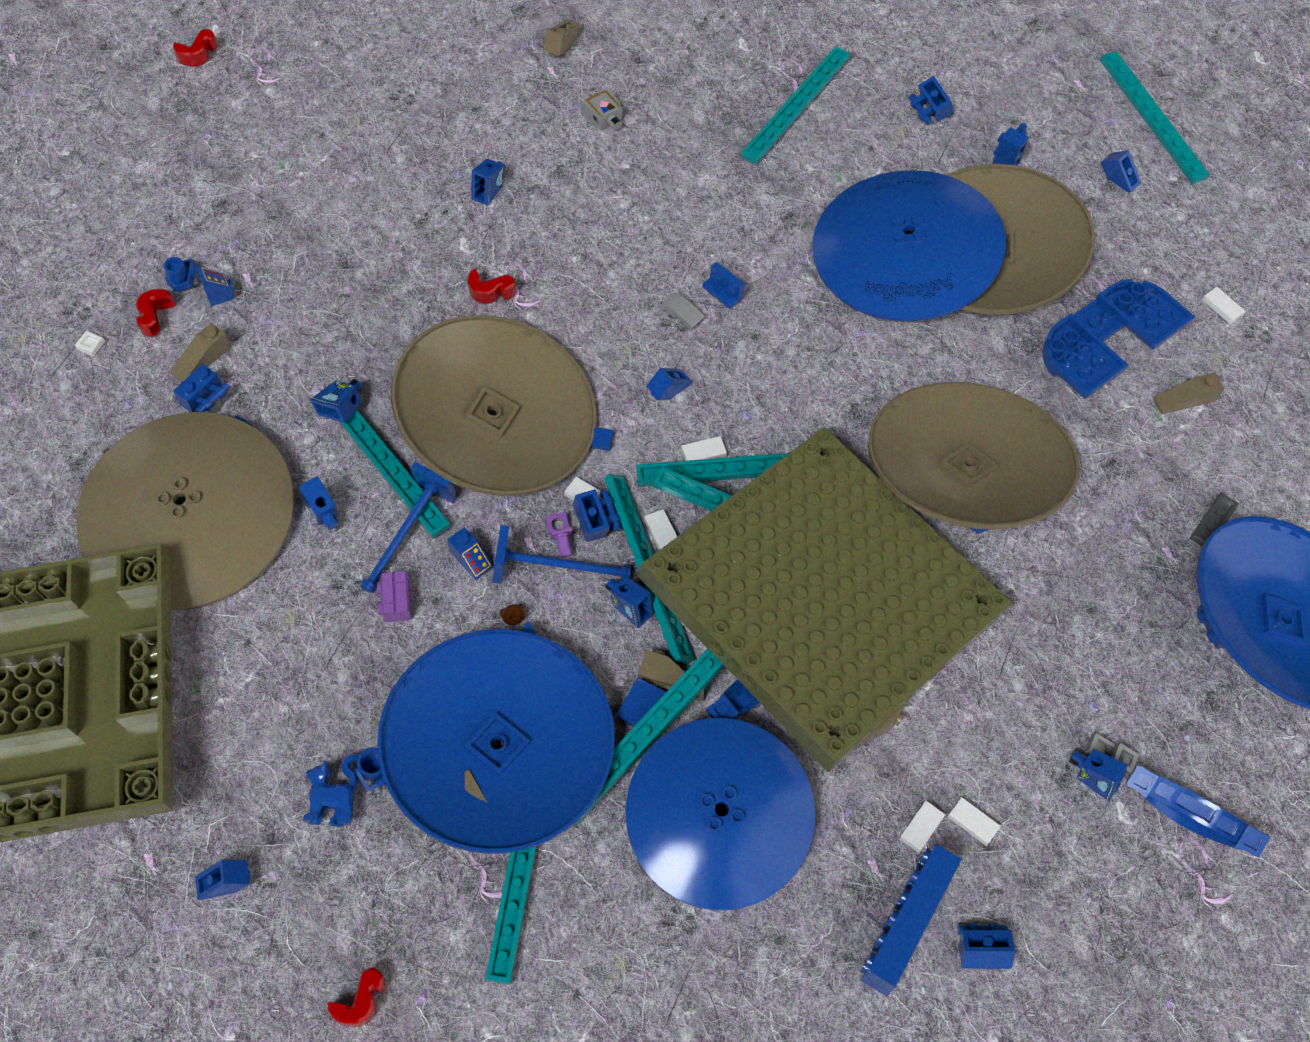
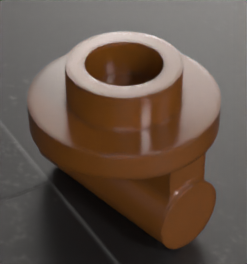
(512, 614)

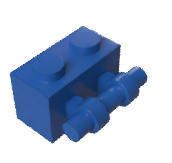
(935, 99)
(1011, 146)
(200, 390)
(591, 514)
(986, 946)

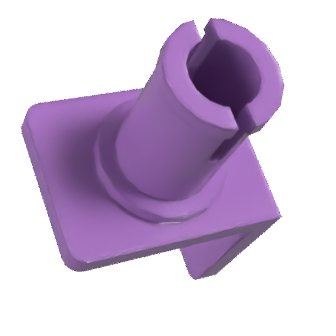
(561, 536)

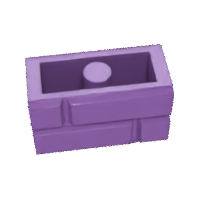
(395, 596)

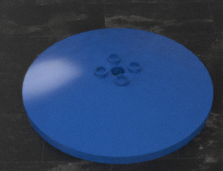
(711, 857)

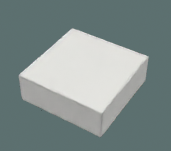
(89, 343)

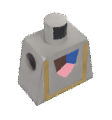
(603, 110)

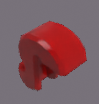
(197, 53)
(490, 290)
(147, 305)
(364, 1003)

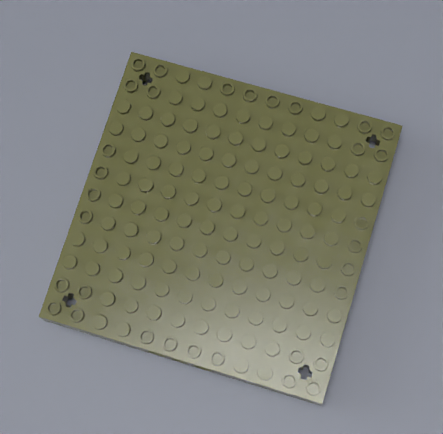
(824, 595)
(85, 692)

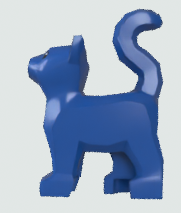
(327, 796)

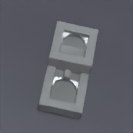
(683, 309)
(1117, 751)

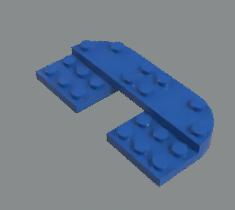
(1077, 344)

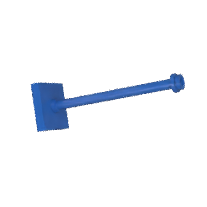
(432, 484)
(504, 555)

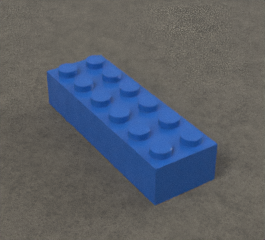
(908, 924)

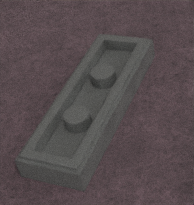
(1215, 517)

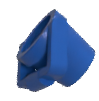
(178, 275)
(369, 767)

